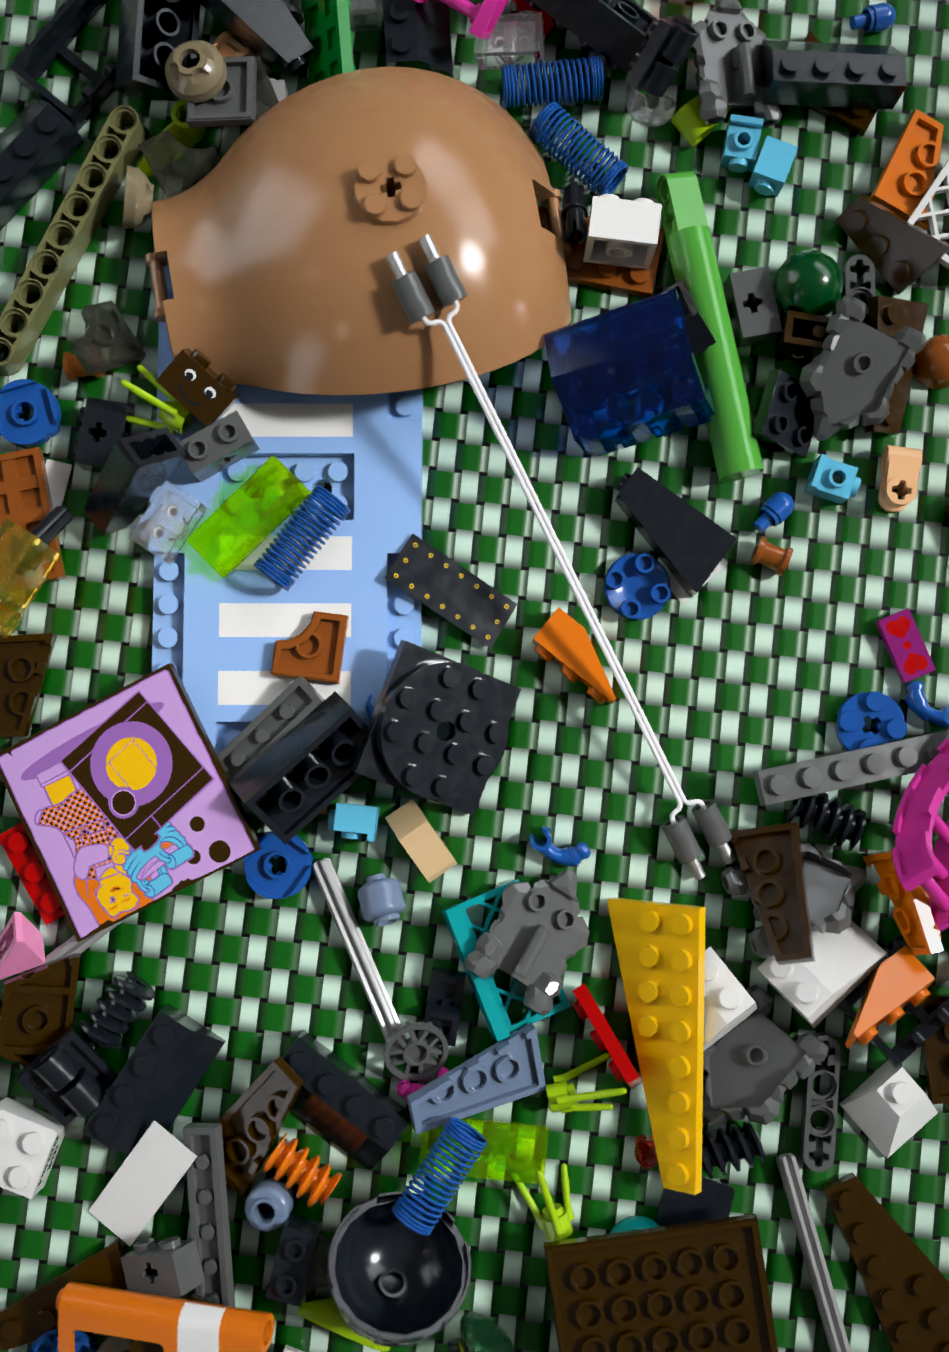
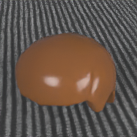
(933, 363)

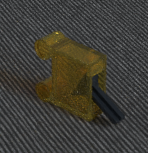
(26, 564)

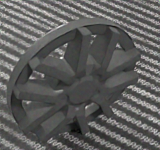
(415, 1050)

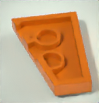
(910, 167)
(911, 908)

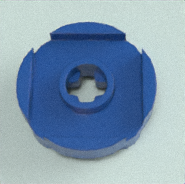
(44, 422)
(876, 706)
(281, 884)

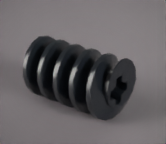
(829, 816)
(118, 1011)
(731, 1149)

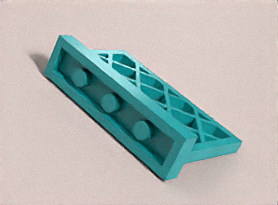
(485, 990)

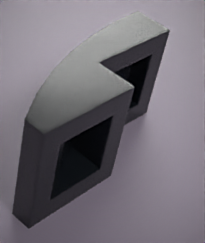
(445, 1002)

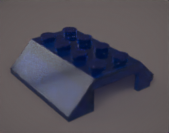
(628, 375)

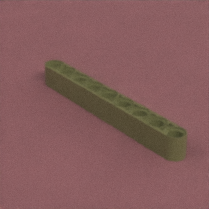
(65, 225)

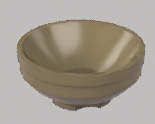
(200, 81)
(137, 198)

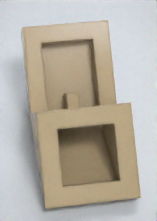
(420, 840)

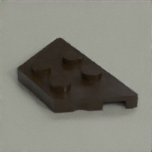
(38, 1009)

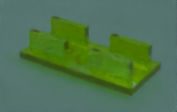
(248, 517)
(511, 1152)

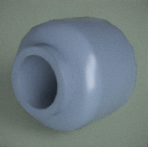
(381, 900)
(269, 1204)

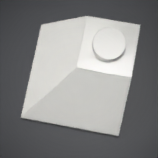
(889, 1108)

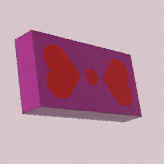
(905, 646)

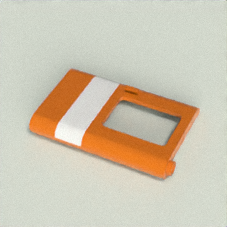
(159, 1319)

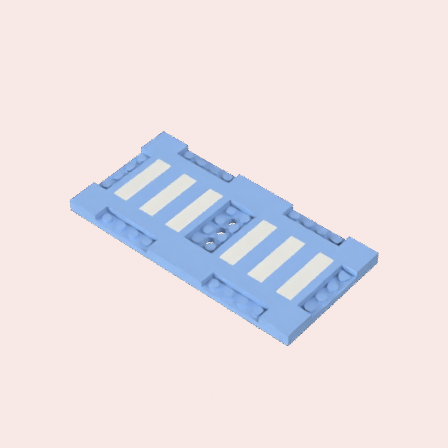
(227, 628)

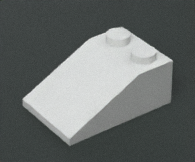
(838, 969)
(724, 1000)

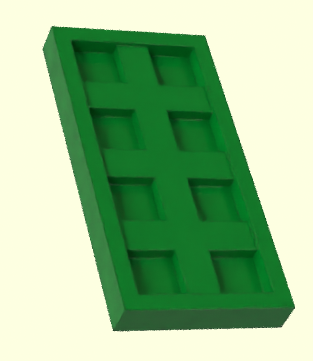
(331, 37)

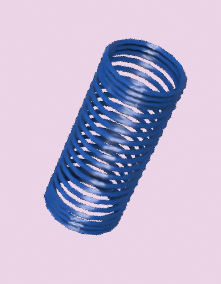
(593, 81)
(547, 123)
(269, 567)
(466, 1137)

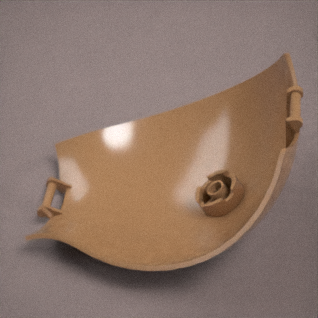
(292, 231)

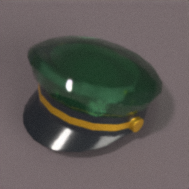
(480, 1335)

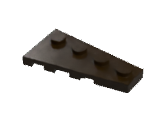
(36, 1311)

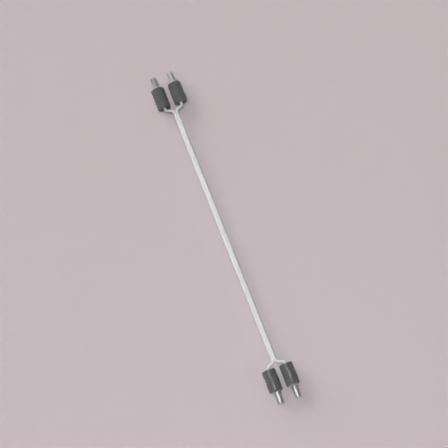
(418, 308)

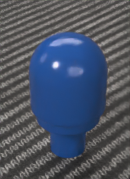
(874, 18)
(774, 511)

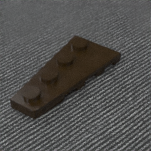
(889, 317)
(777, 883)
(255, 1122)

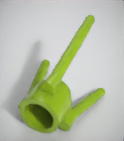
(172, 414)
(564, 1098)
(554, 1218)

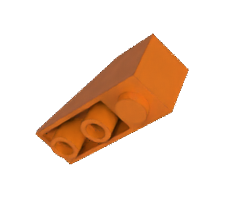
(571, 647)
(890, 988)

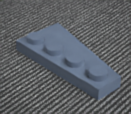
(483, 1082)

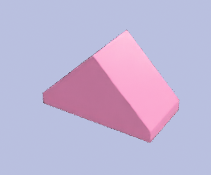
(20, 946)

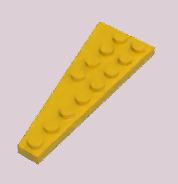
(663, 985)

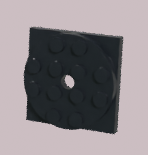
(402, 733)

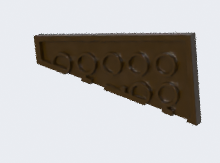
(898, 1277)

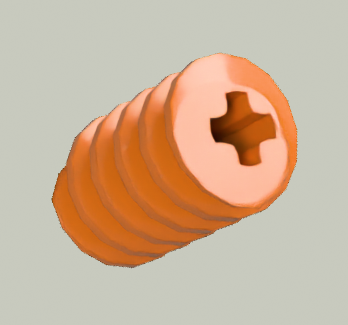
(301, 1171)

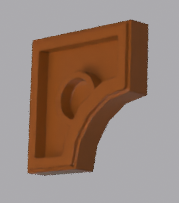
(315, 652)

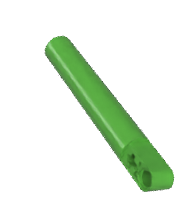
(695, 261)

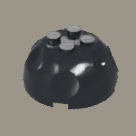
(393, 1280)

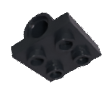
(667, 43)
(784, 416)
(68, 1077)

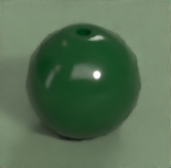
(808, 283)

